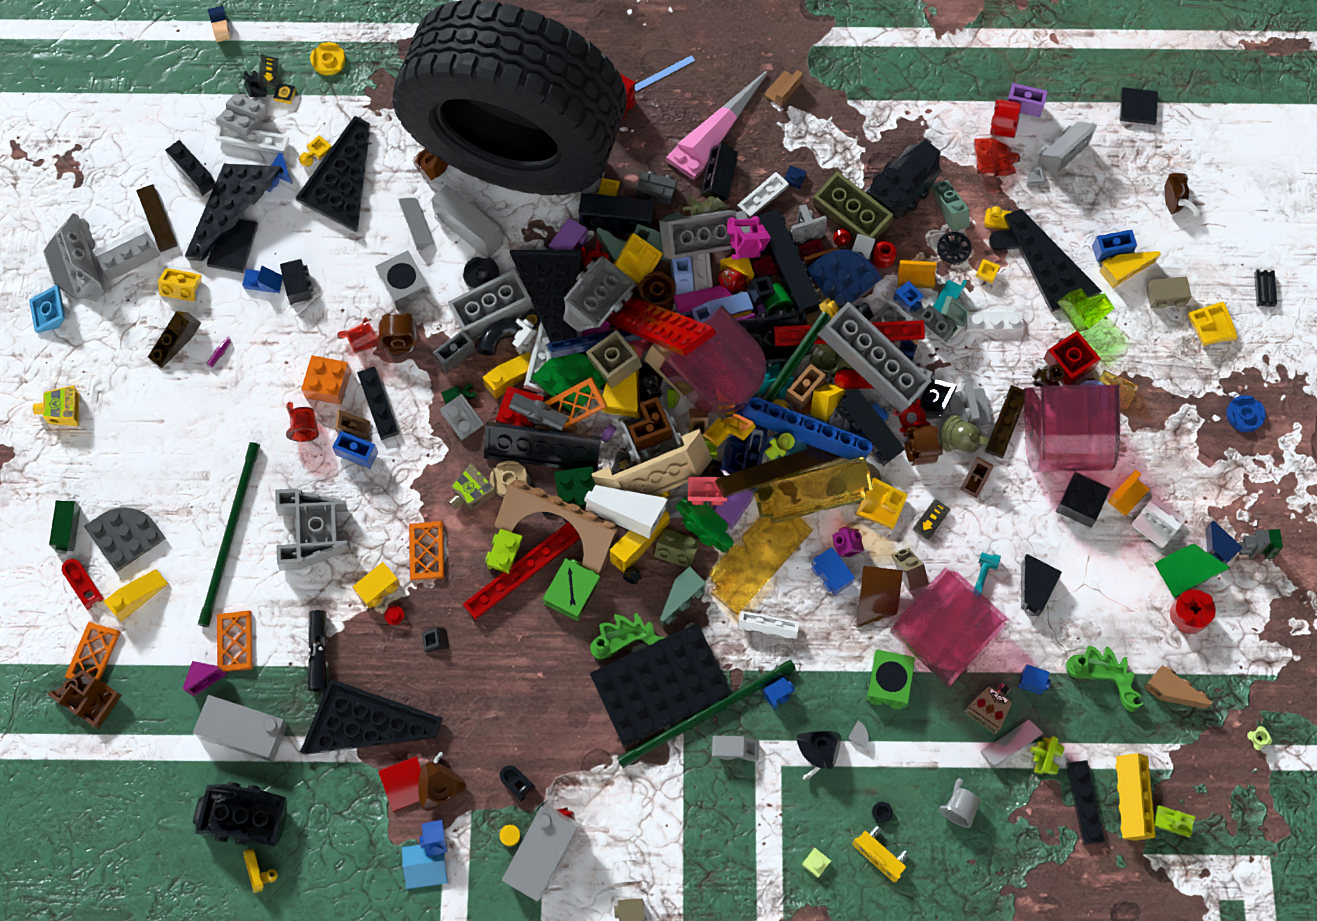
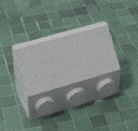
(1066, 147)
(126, 253)

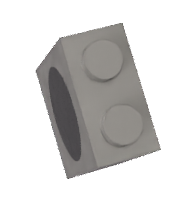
(402, 280)

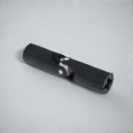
(317, 662)

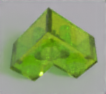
(1085, 312)

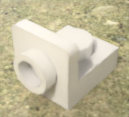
(525, 335)

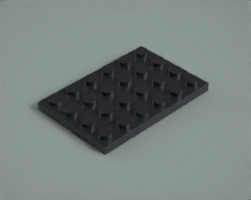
(660, 684)

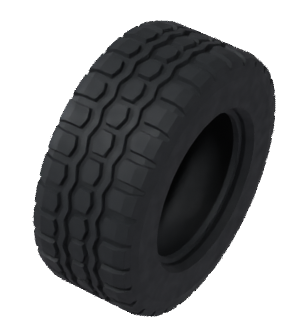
(510, 97)

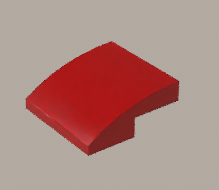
(401, 783)

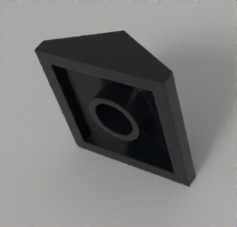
(936, 398)

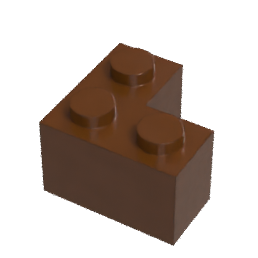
(654, 428)

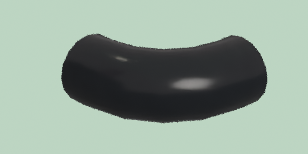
(496, 333)

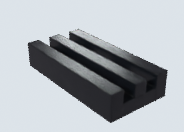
(1265, 274)

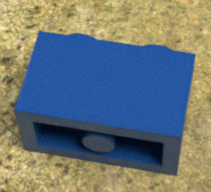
(1114, 244)
(355, 449)
(832, 571)

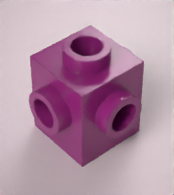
(848, 542)

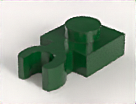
(452, 393)

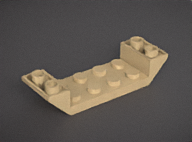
(663, 471)

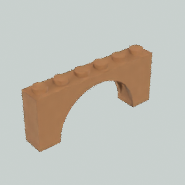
(596, 534)

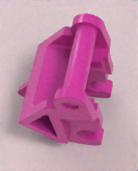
(750, 243)

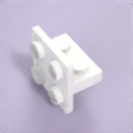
(1158, 522)

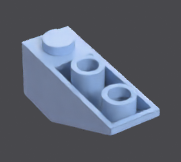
(683, 277)
(733, 304)

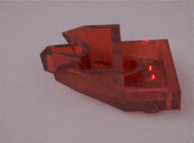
(994, 157)

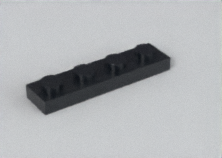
(377, 403)
(1085, 802)

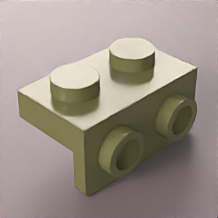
(676, 548)

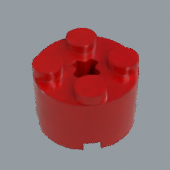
(1005, 118)
(1186, 605)

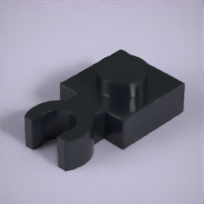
(251, 85)

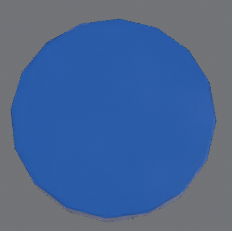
(1245, 413)

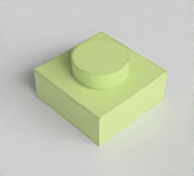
(816, 862)

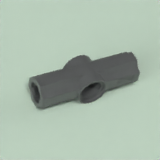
(537, 412)

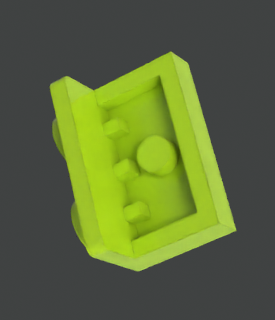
(504, 551)

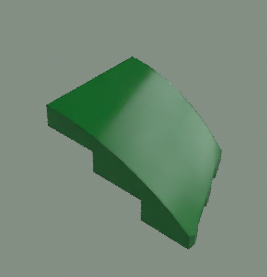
(1189, 568)

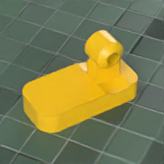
(995, 218)
(257, 879)

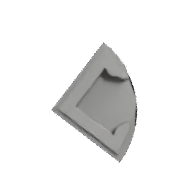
(1036, 177)
(859, 735)

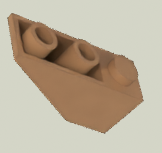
(1173, 689)

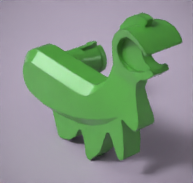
(617, 637)
(1106, 667)

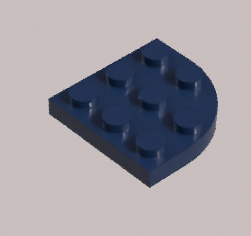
(844, 275)

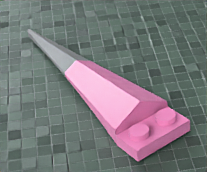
(694, 150)

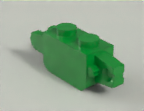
(705, 524)

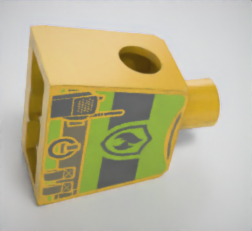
(60, 406)

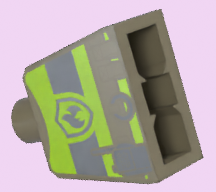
(471, 489)

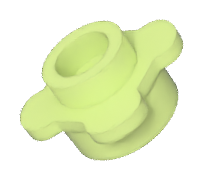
(1265, 738)

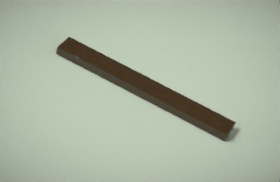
(774, 470)

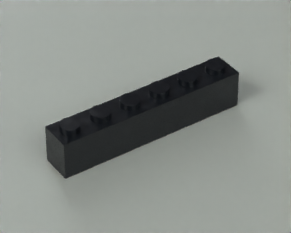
(788, 263)

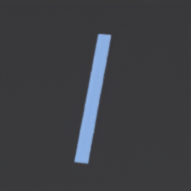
(663, 73)

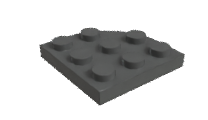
(124, 535)

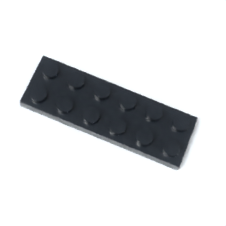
(541, 446)

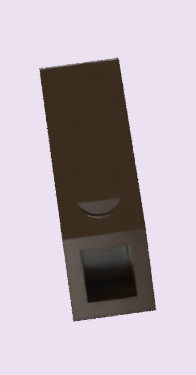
(174, 337)

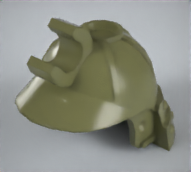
(710, 205)
(828, 360)
(961, 435)

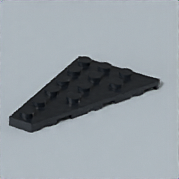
(339, 179)
(231, 195)
(548, 279)
(362, 719)

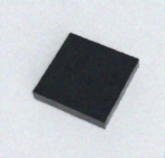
(1138, 106)

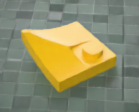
(637, 258)
(1213, 324)
(882, 504)

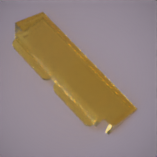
(814, 490)
(752, 564)

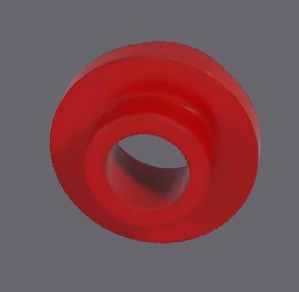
(841, 237)

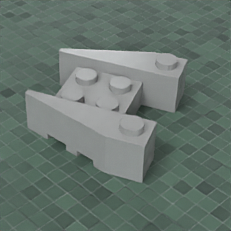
(314, 528)

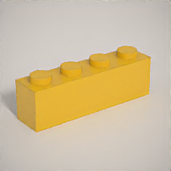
(1135, 796)

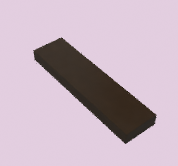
(156, 218)
(1006, 422)

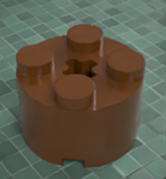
(658, 290)
(397, 332)
(922, 445)

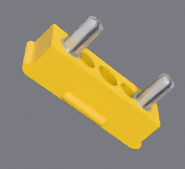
(880, 855)

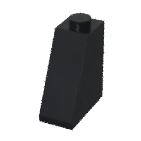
(1036, 584)

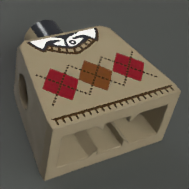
(990, 708)

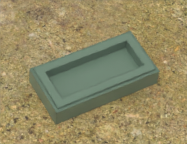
(955, 311)

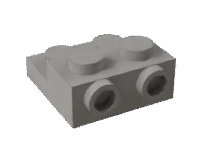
(242, 114)

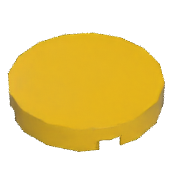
(328, 58)

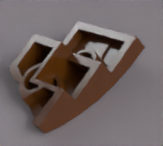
(878, 594)
(87, 697)

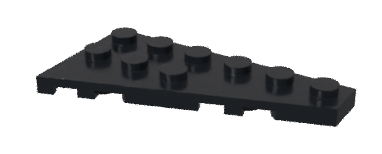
(1047, 262)

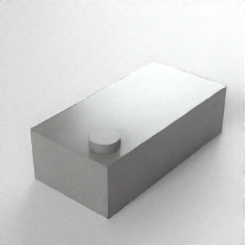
(467, 221)
(696, 234)
(489, 303)
(240, 728)
(541, 852)

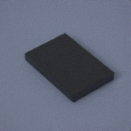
(234, 248)

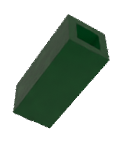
(64, 526)

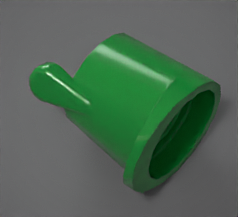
(778, 301)

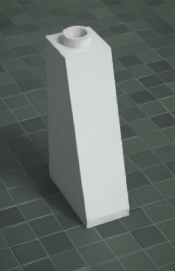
(626, 508)

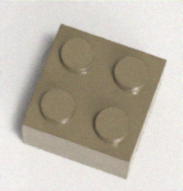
(614, 359)

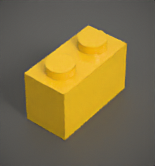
(376, 585)

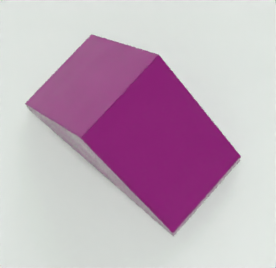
(201, 677)

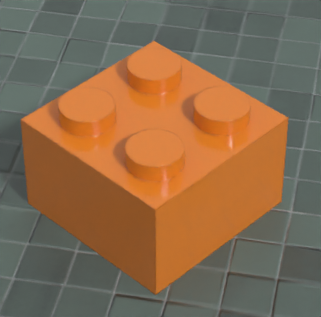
(326, 380)

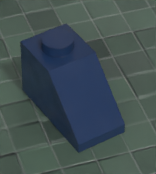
(1220, 543)

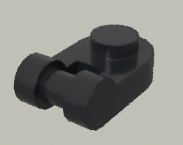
(511, 776)

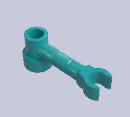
(987, 561)

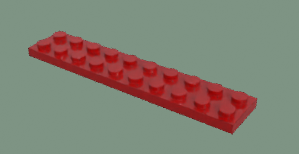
(661, 326)

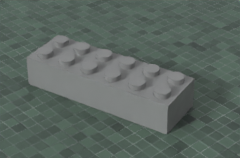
(874, 357)

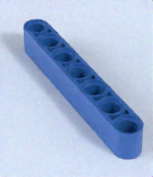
(807, 429)

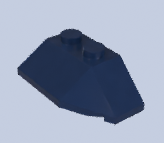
(744, 454)

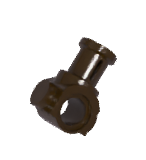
(1048, 376)

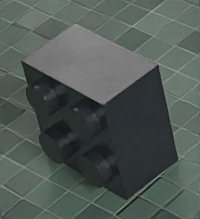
(1083, 499)

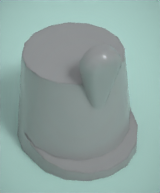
(961, 807)

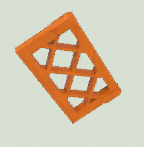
(577, 389)
(412, 551)
(220, 641)
(84, 642)

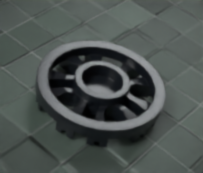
(954, 248)

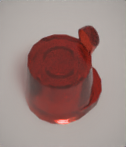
(360, 337)
(302, 425)

